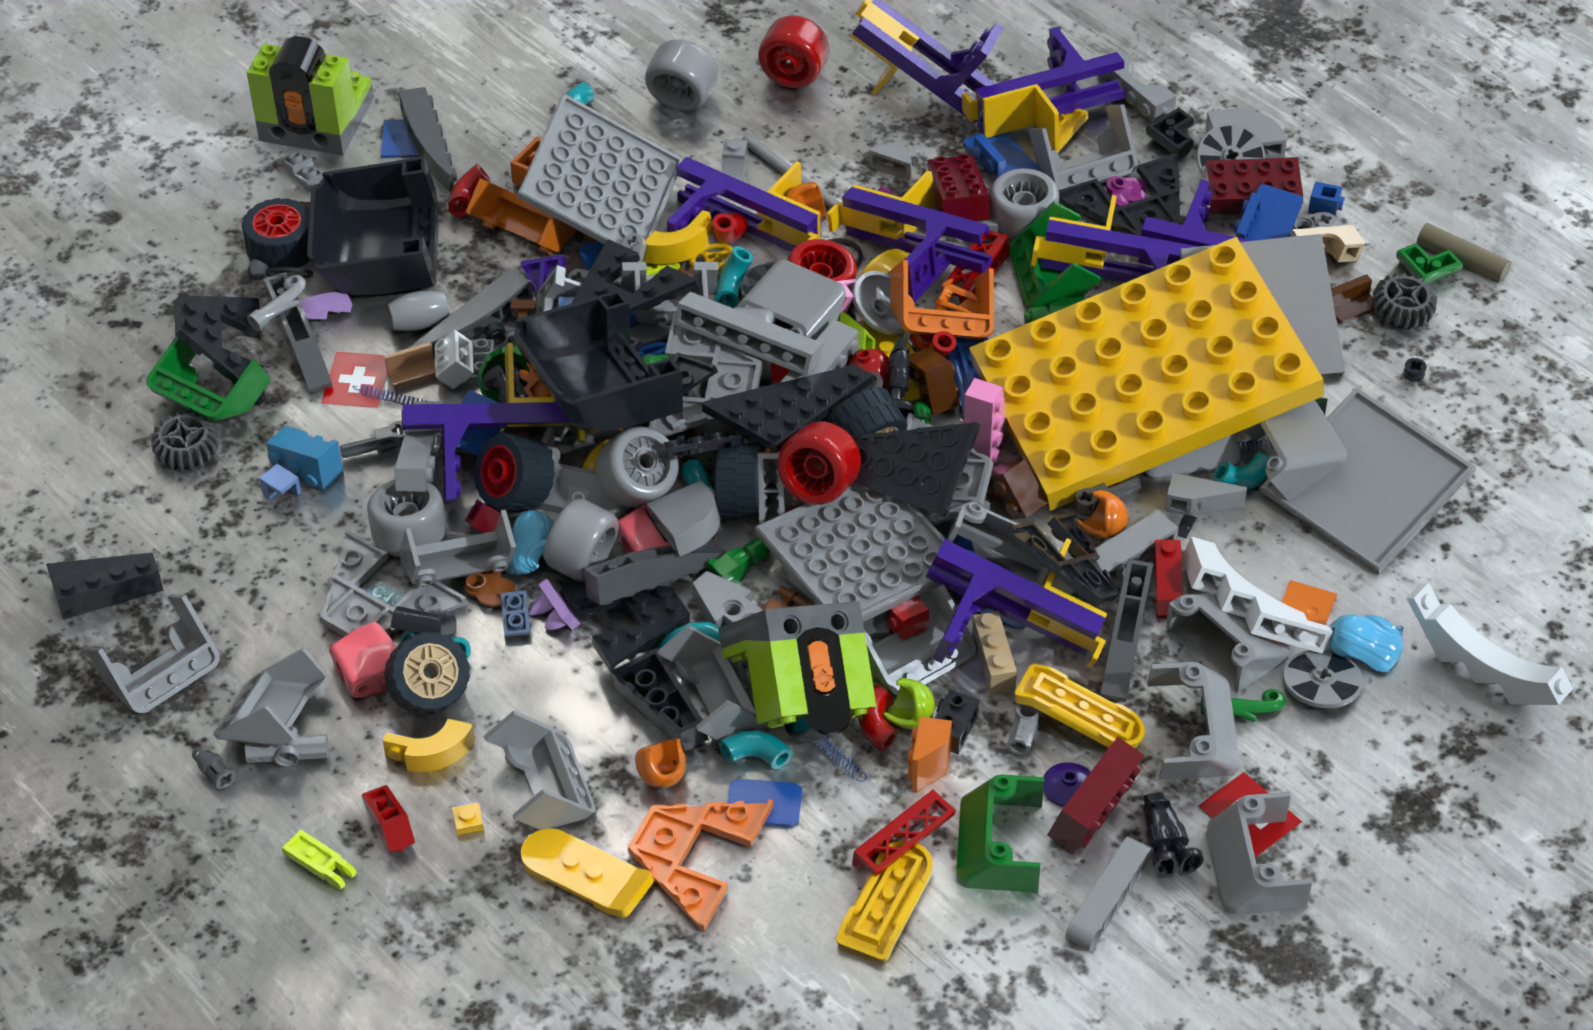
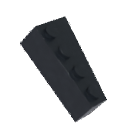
(102, 582)
(660, 697)

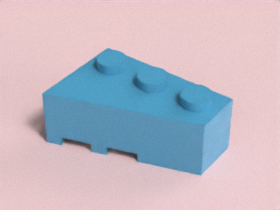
(306, 457)

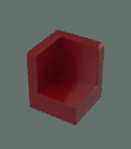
(483, 517)

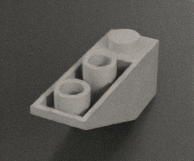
(1199, 496)

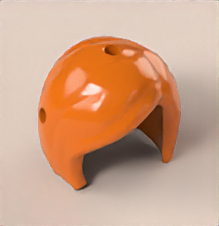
(809, 195)
(1108, 518)
(661, 763)

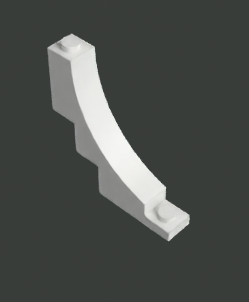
(1237, 596)
(1459, 642)

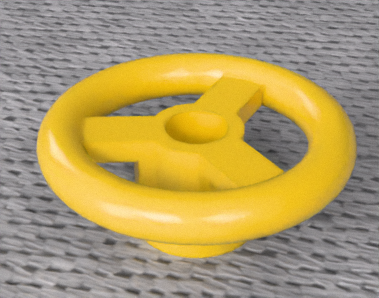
(714, 256)

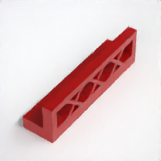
(998, 250)
(901, 828)

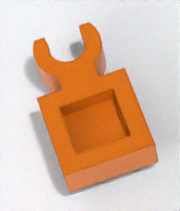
(534, 387)

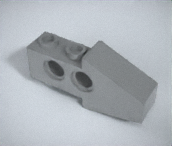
(722, 600)

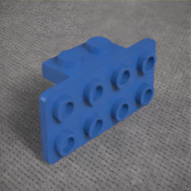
(998, 154)
(1268, 214)

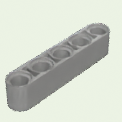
(1109, 893)

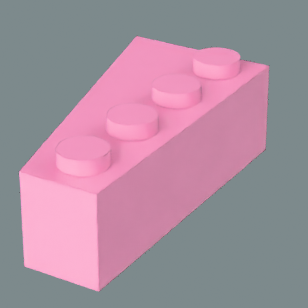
(986, 406)

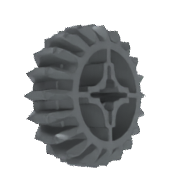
(1404, 301)
(170, 446)

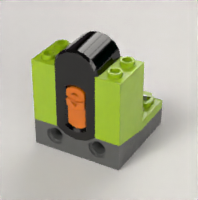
(307, 96)
(804, 666)

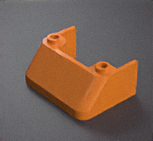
(507, 211)
(929, 321)

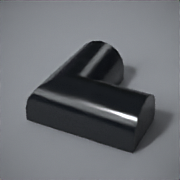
(1169, 132)
(421, 621)

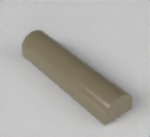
(1469, 254)

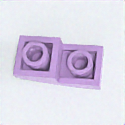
(318, 305)

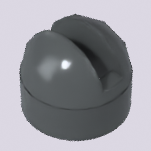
(256, 269)

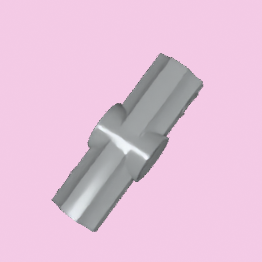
(1023, 729)
(302, 748)

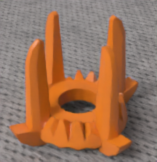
(947, 291)

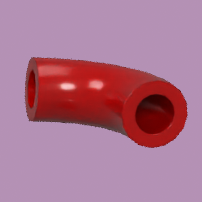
(463, 190)
(728, 227)
(941, 342)
(874, 724)

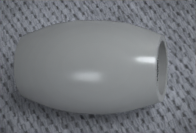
(417, 310)

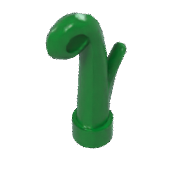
(1246, 708)

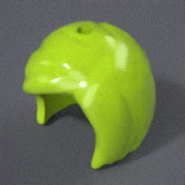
(912, 702)

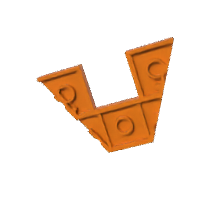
(668, 836)

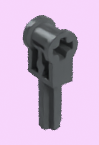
(385, 441)
(1090, 502)

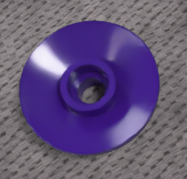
(1056, 785)

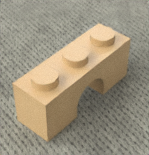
(1339, 241)
(993, 645)

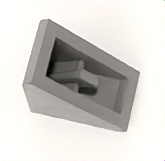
(891, 159)

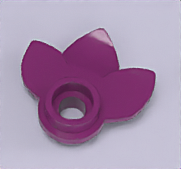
(1126, 189)

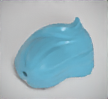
(530, 536)
(1367, 640)

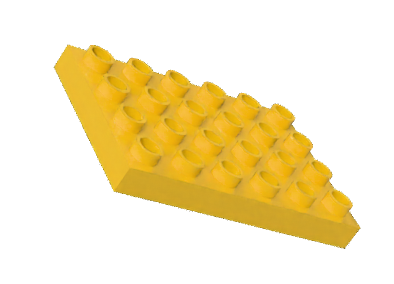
(1147, 372)

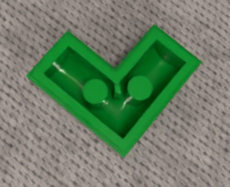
(1426, 267)

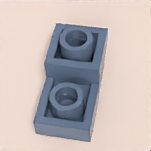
(515, 613)

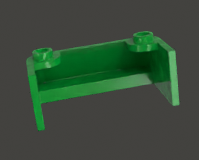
(1045, 285)
(176, 382)
(988, 862)

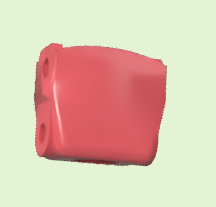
(638, 531)
(362, 659)

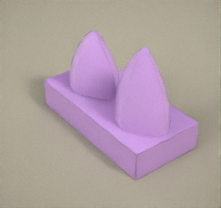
(550, 599)

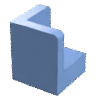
(279, 481)

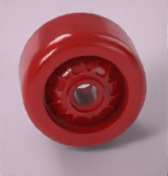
(794, 51)
(825, 259)
(819, 463)

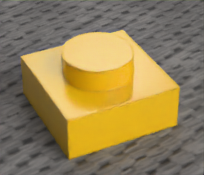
(467, 818)

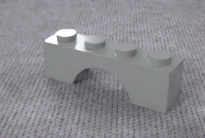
(1150, 100)

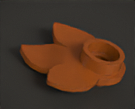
(488, 587)

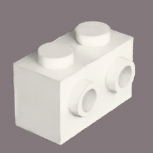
(454, 359)

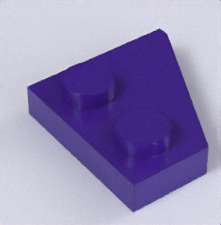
(540, 269)

